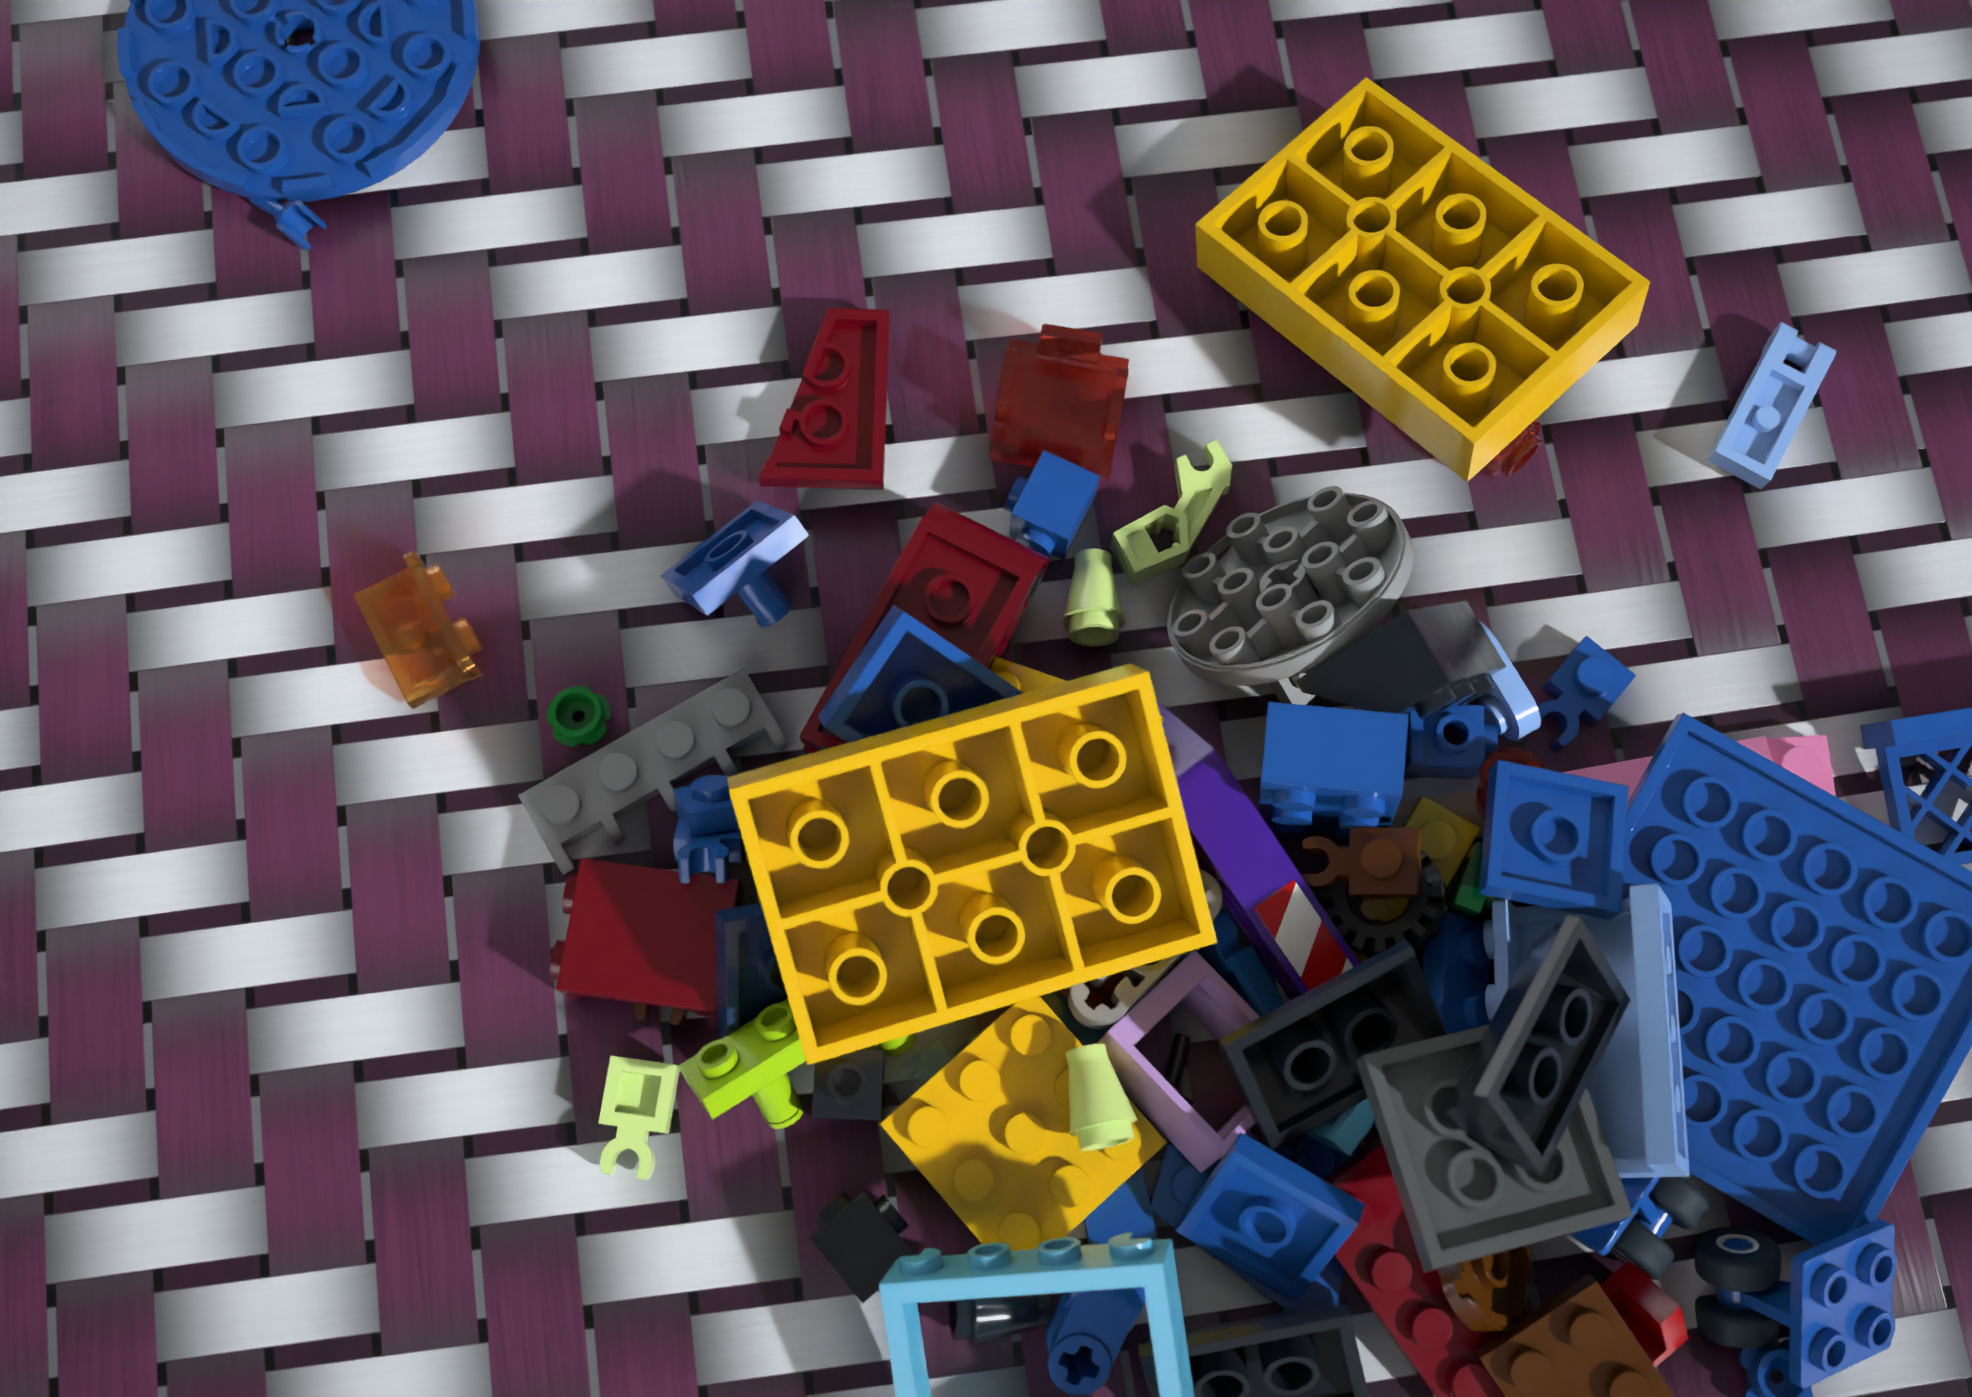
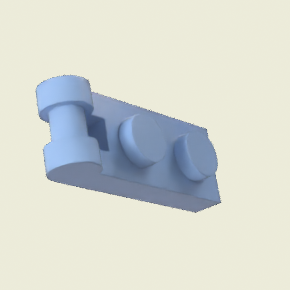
(1771, 407)

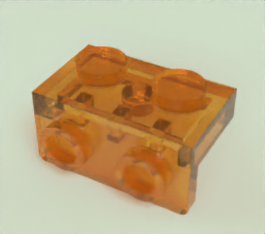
(418, 632)

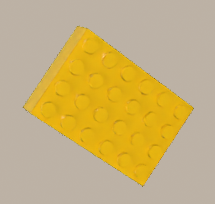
(1419, 276)
(972, 861)

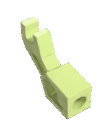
(1197, 499)

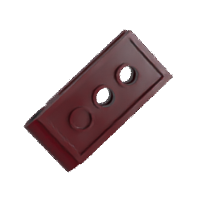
(957, 583)

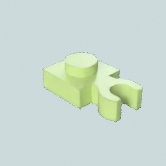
(636, 1101)

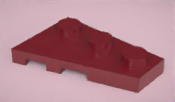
(840, 409)

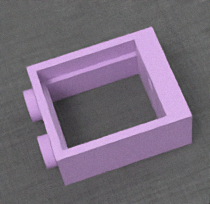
(1221, 1013)

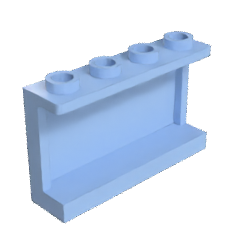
(1640, 1073)

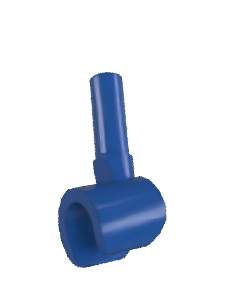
(291, 219)

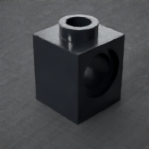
(850, 1087)

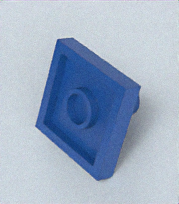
(737, 563)
(1554, 840)
(1271, 1216)

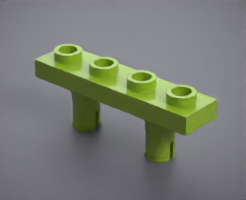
(757, 1064)

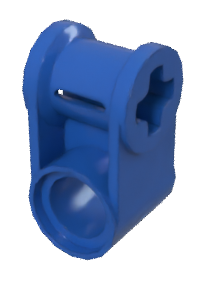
(1090, 1320)

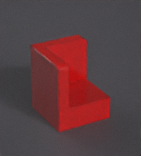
(1647, 1311)

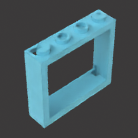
(1052, 1268)

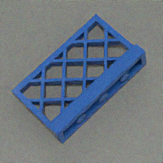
(1923, 737)

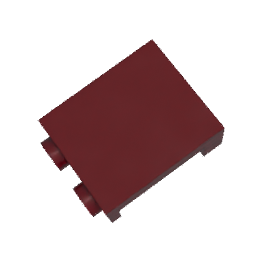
(641, 936)

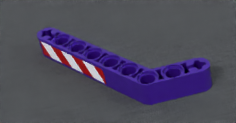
(1253, 869)

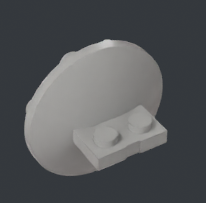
(1290, 590)

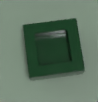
(1464, 896)

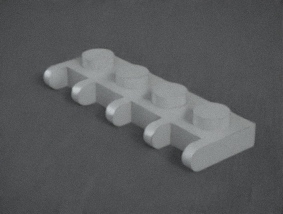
(649, 763)

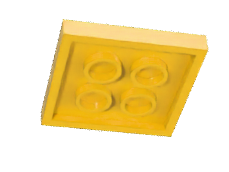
(999, 1136)

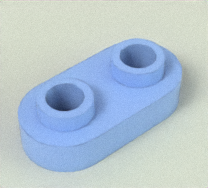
(1509, 701)

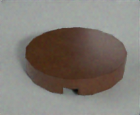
(1490, 1289)

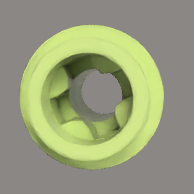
(1093, 602)
(1097, 1102)

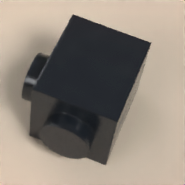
(861, 1240)

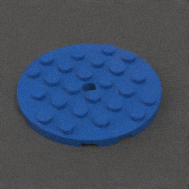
(305, 117)

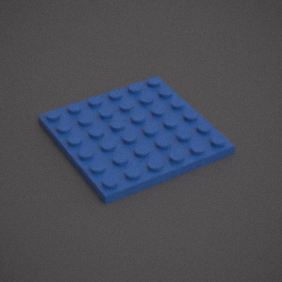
(1810, 979)

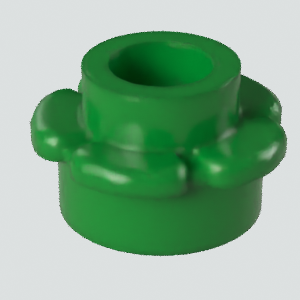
(575, 700)

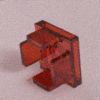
(1059, 400)

